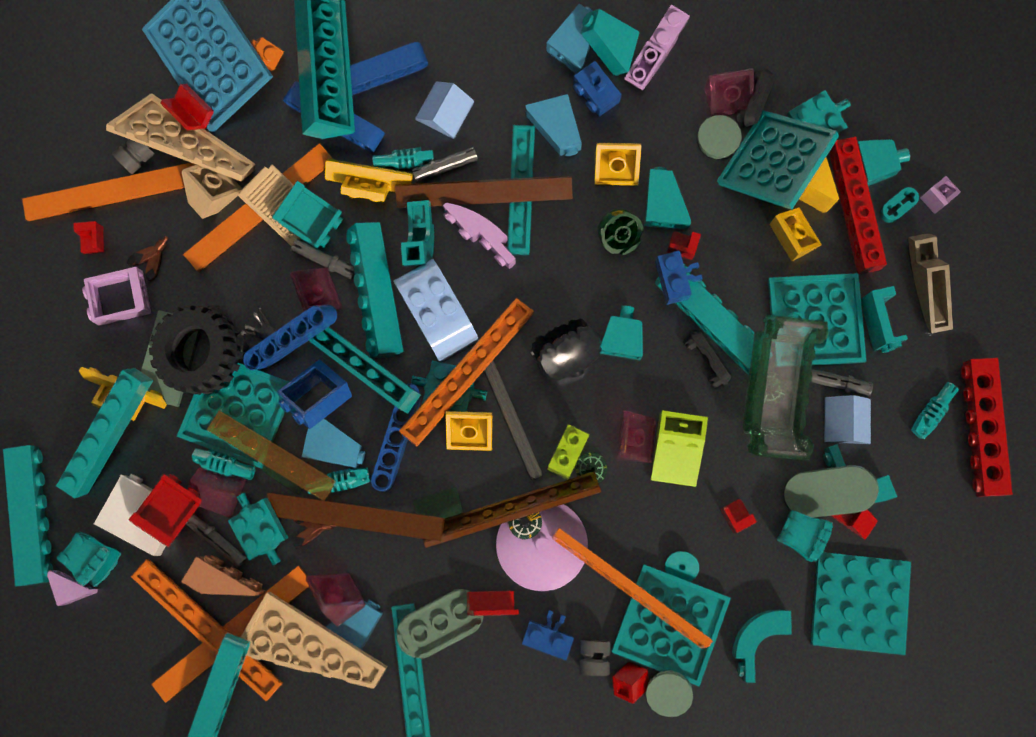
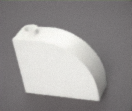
(122, 503)

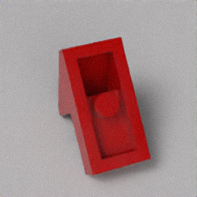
(860, 522)

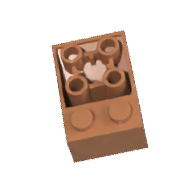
(211, 577)

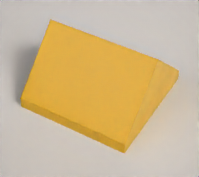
(617, 163)
(821, 190)
(794, 233)
(469, 430)

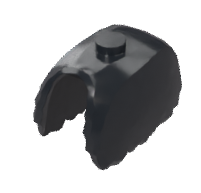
(566, 350)

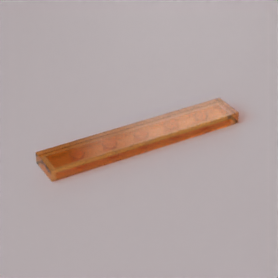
(271, 455)

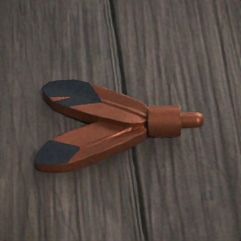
(152, 255)
(310, 533)

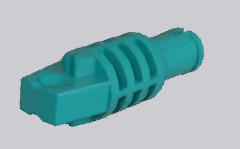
(403, 158)
(934, 411)
(222, 463)
(349, 478)

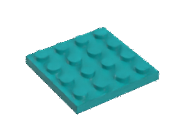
(778, 159)
(827, 299)
(248, 399)
(861, 603)
(657, 644)

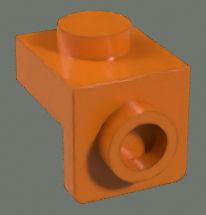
(268, 52)

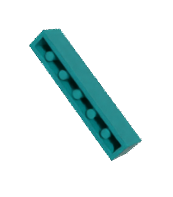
(374, 290)
(718, 323)
(366, 369)
(104, 432)
(27, 514)

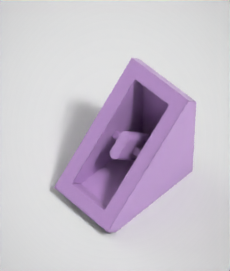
(940, 194)
(67, 589)

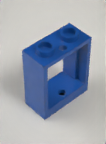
(305, 382)

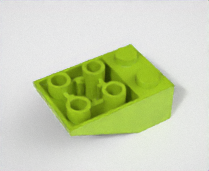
(678, 448)

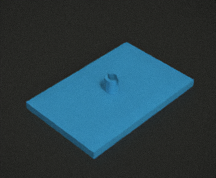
(208, 53)

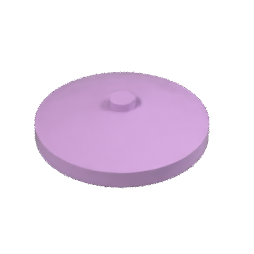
(541, 561)

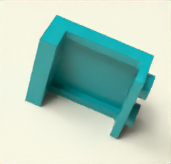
(308, 216)
(878, 321)

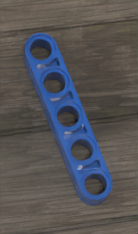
(387, 67)
(365, 135)
(279, 344)
(396, 449)

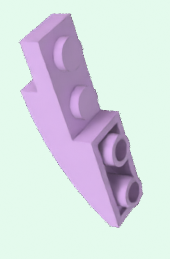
(657, 47)
(475, 226)

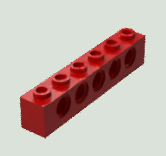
(857, 206)
(993, 416)

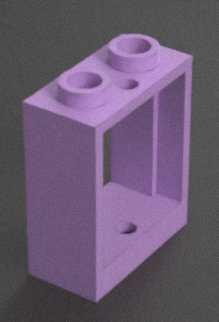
(139, 292)

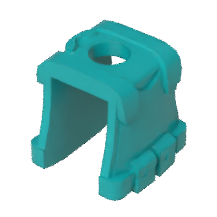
(805, 535)
(89, 559)

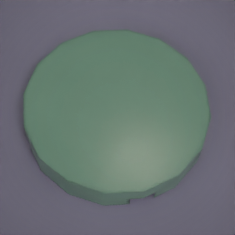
(719, 137)
(669, 693)

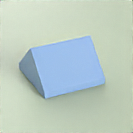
(445, 108)
(847, 419)

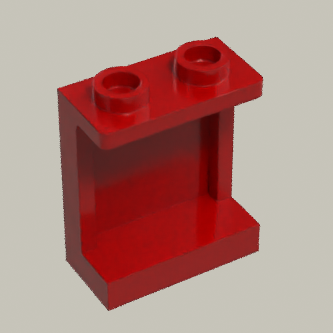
(166, 510)

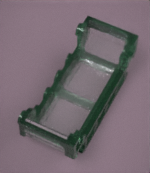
(780, 387)

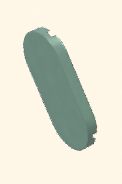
(832, 491)
(437, 625)

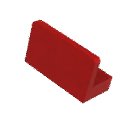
(188, 108)
(491, 603)

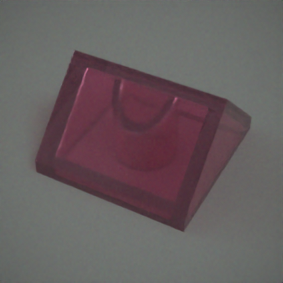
(729, 91)
(315, 288)
(636, 437)
(217, 490)
(336, 596)

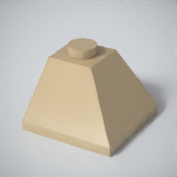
(208, 190)

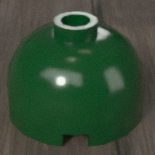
(620, 231)

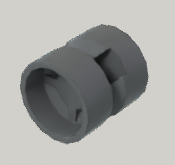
(132, 155)
(595, 666)

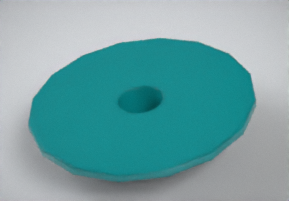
(682, 565)

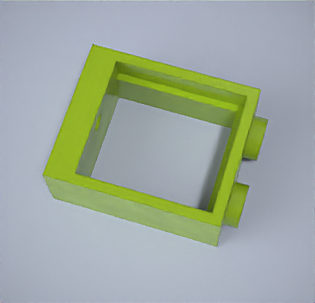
(564, 461)

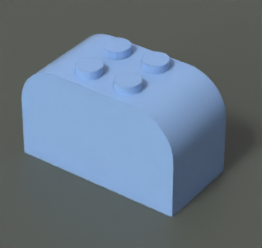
(436, 310)

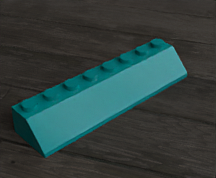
(324, 68)

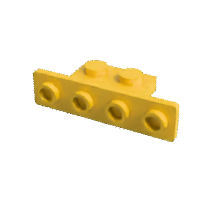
(365, 180)
(95, 376)

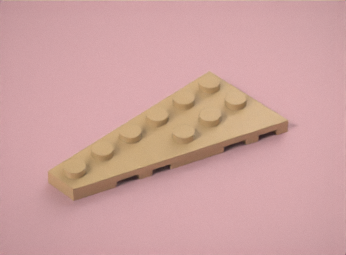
(155, 127)
(299, 642)

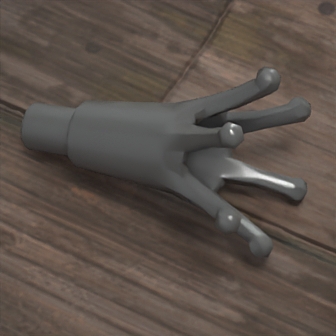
(265, 330)

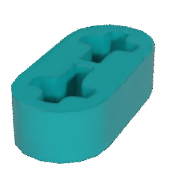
(902, 208)

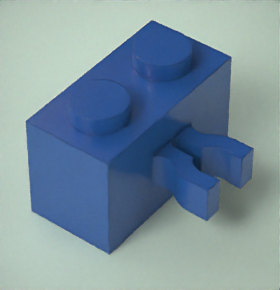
(596, 89)
(674, 277)
(548, 639)

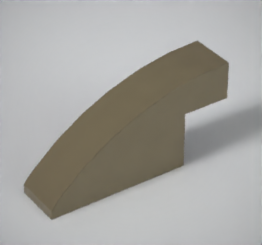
(931, 282)

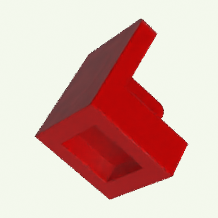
(90, 237)
(684, 243)
(737, 516)
(630, 682)

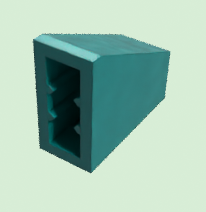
(610, 40)
(664, 201)

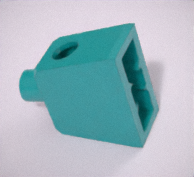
(881, 159)
(623, 336)

